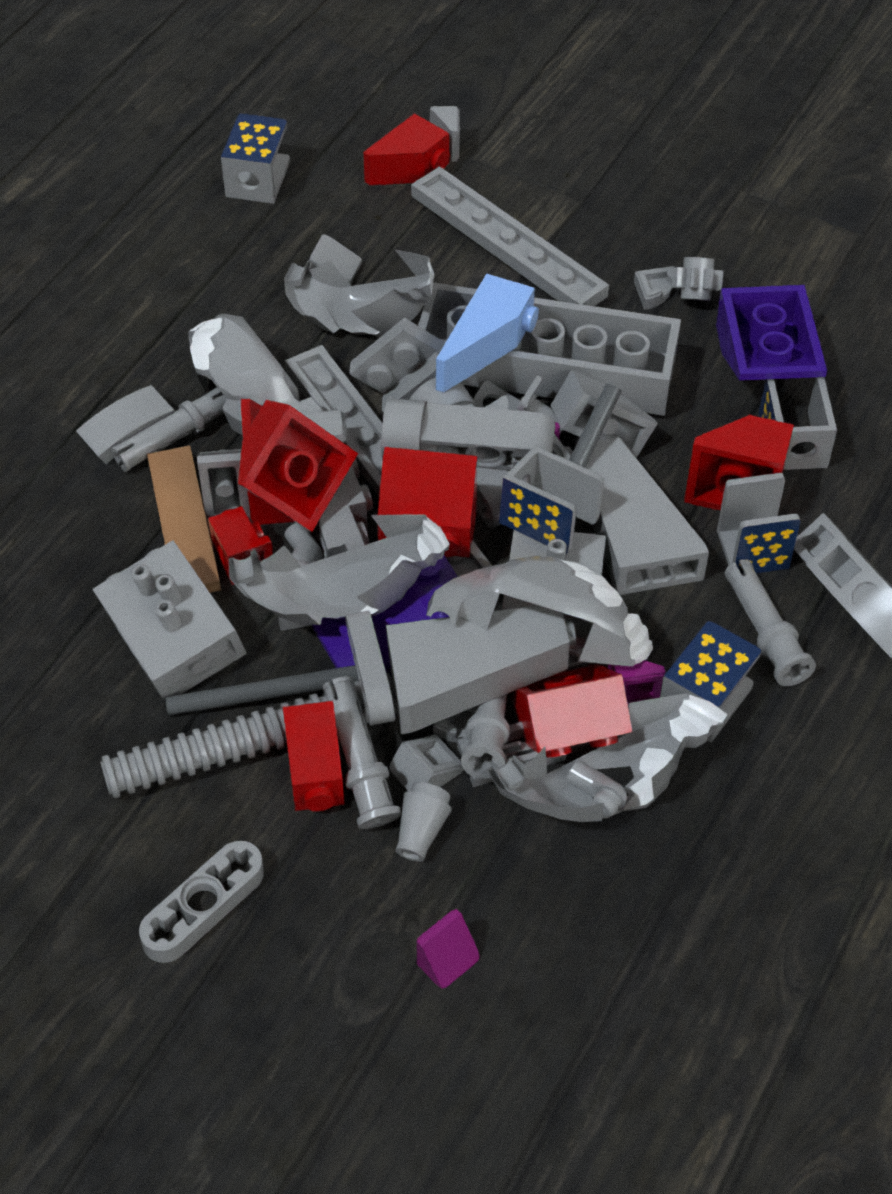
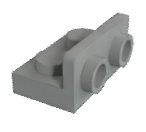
(398, 361)

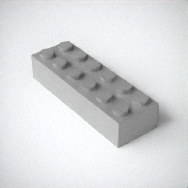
(602, 343)

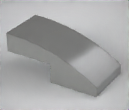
(123, 420)

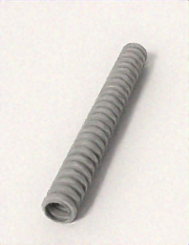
(205, 747)

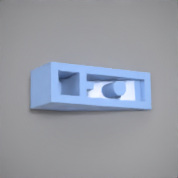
(487, 330)

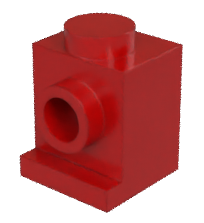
(236, 536)

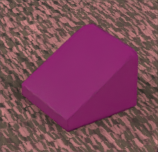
(641, 680)
(446, 949)

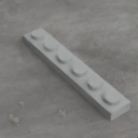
(508, 239)

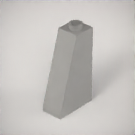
(645, 533)
(458, 666)

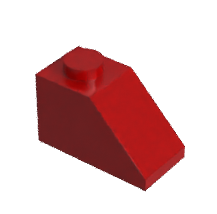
(407, 153)
(314, 756)

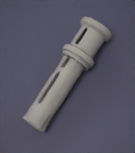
(776, 637)
(486, 735)
(365, 773)

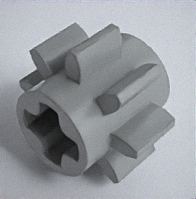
(697, 278)

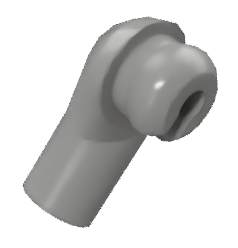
(303, 544)
(598, 786)

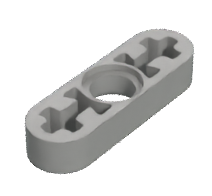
(370, 668)
(204, 879)

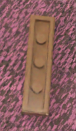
(183, 511)

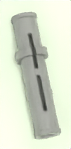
(188, 419)

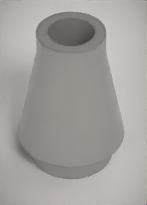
(422, 817)

